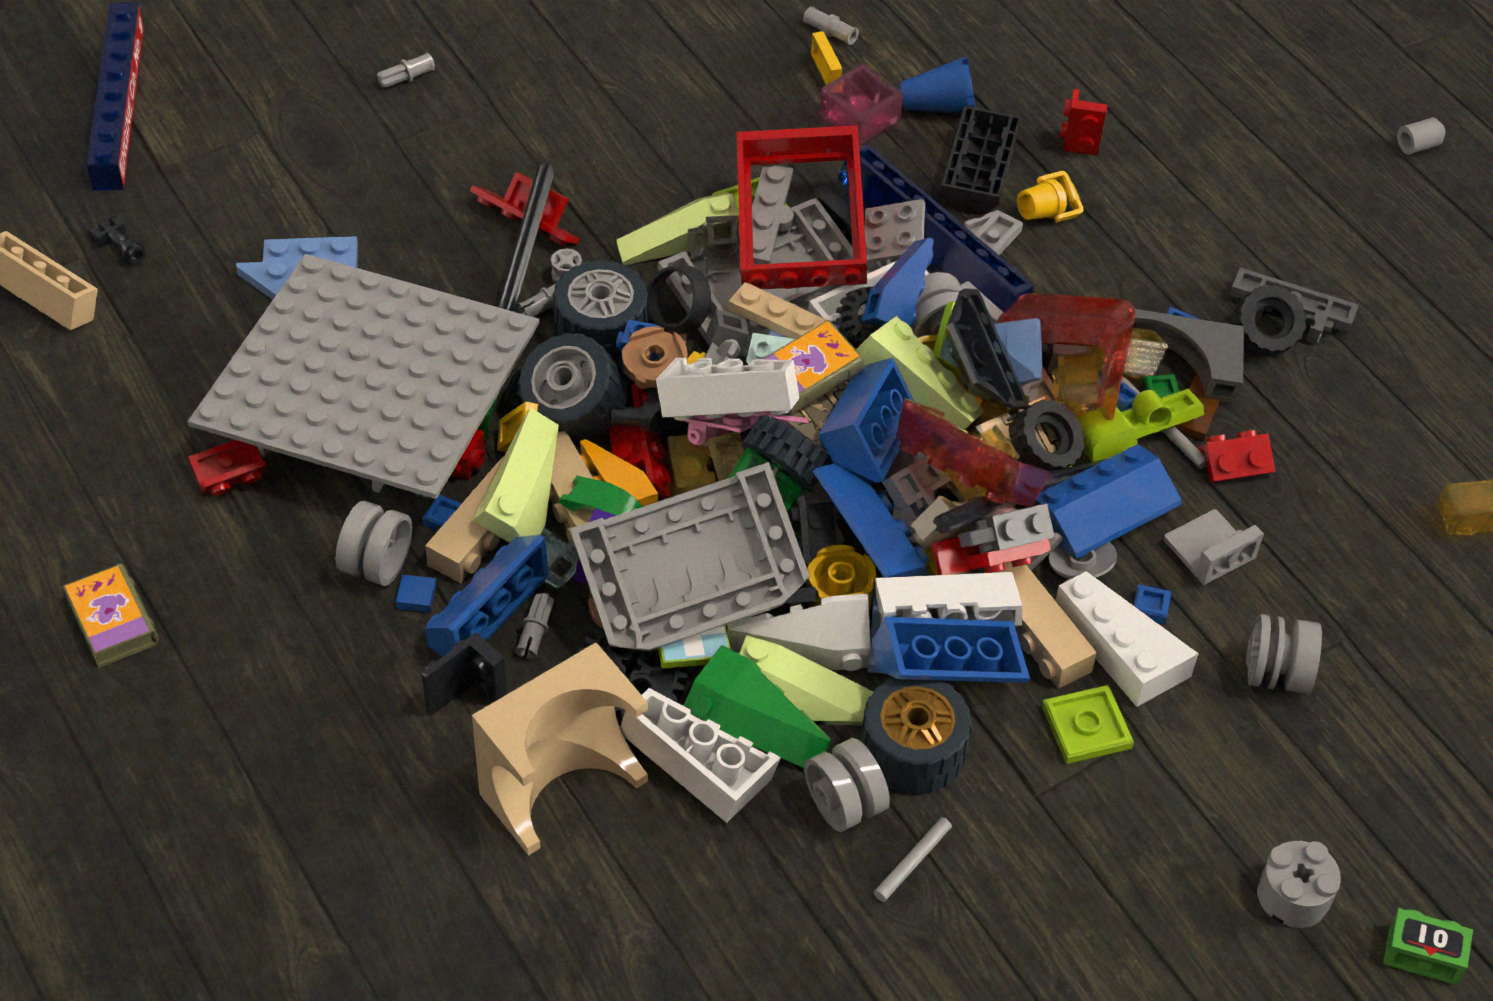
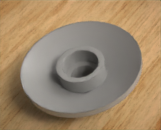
(1095, 562)

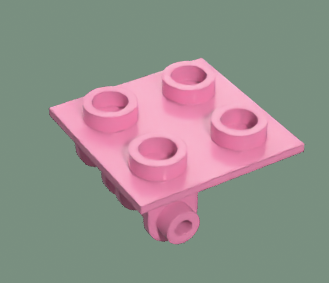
(703, 428)

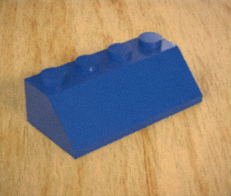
(865, 421)
(1109, 500)
(872, 523)
(491, 594)
(949, 650)

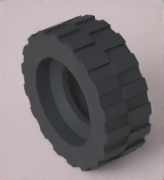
(1286, 304)
(1061, 422)

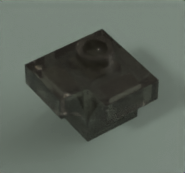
(716, 244)

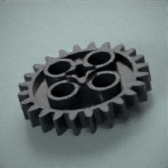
(664, 681)

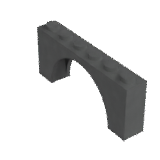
(1208, 346)

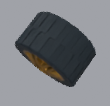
(917, 733)

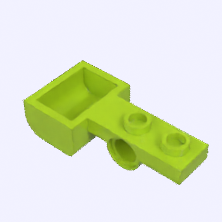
(1147, 416)

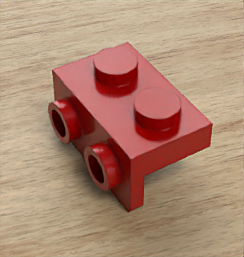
(1084, 125)
(1238, 457)
(227, 465)

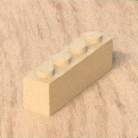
(45, 283)
(565, 468)
(460, 541)
(1049, 632)

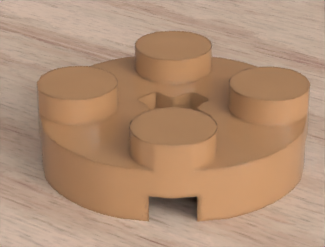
(638, 351)

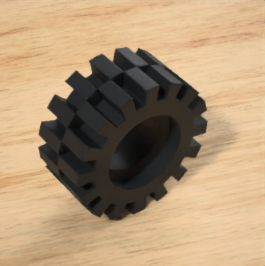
(849, 316)

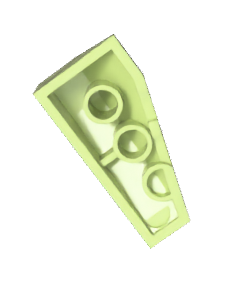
(669, 233)
(521, 487)
(808, 685)

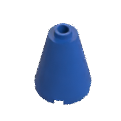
(940, 89)

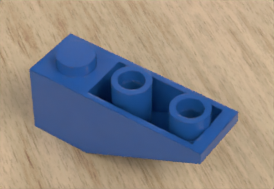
(900, 287)

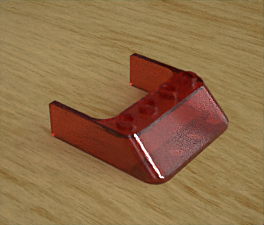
(1083, 322)
(975, 461)

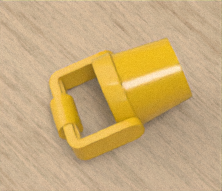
(1049, 198)

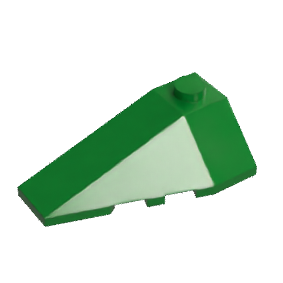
(750, 706)

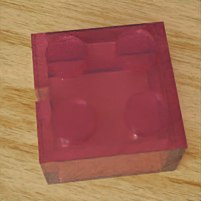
(855, 100)

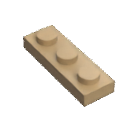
(772, 312)

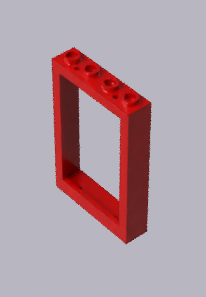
(801, 146)

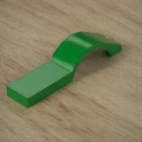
(600, 495)

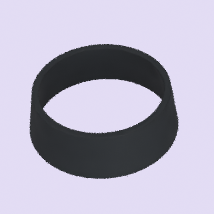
(700, 303)

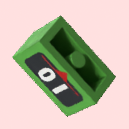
(1428, 946)

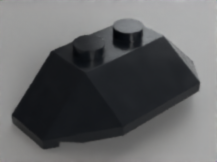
(981, 354)

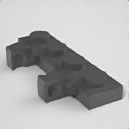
(1321, 310)
(916, 486)

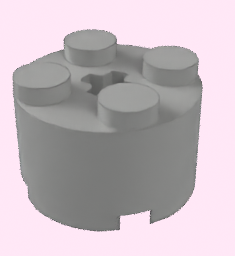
(1299, 883)

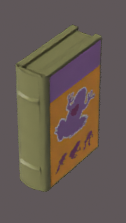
(820, 361)
(111, 615)

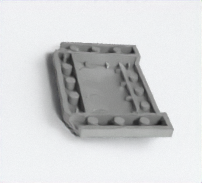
(809, 239)
(691, 561)

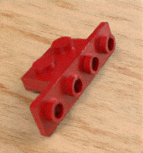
(515, 201)
(642, 448)
(953, 559)

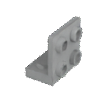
(892, 231)
(1213, 546)

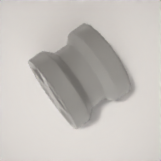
(562, 262)

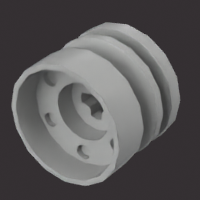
(1284, 654)

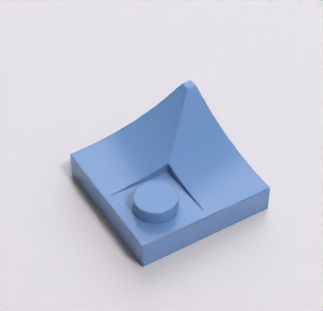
(1023, 348)

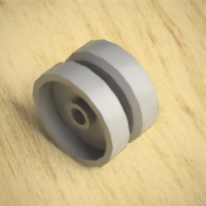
(930, 306)
(373, 543)
(847, 784)

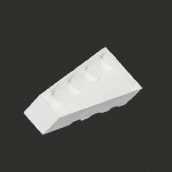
(699, 755)

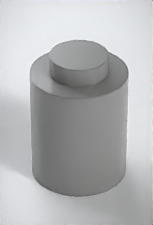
(1421, 135)

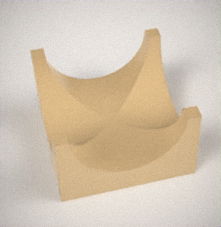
(552, 728)

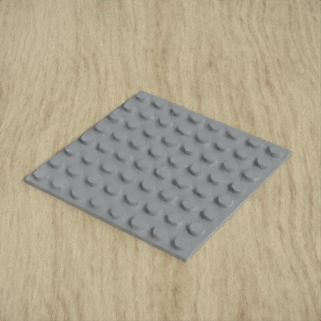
(366, 375)

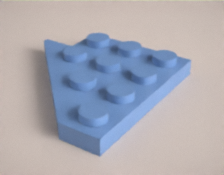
(283, 256)

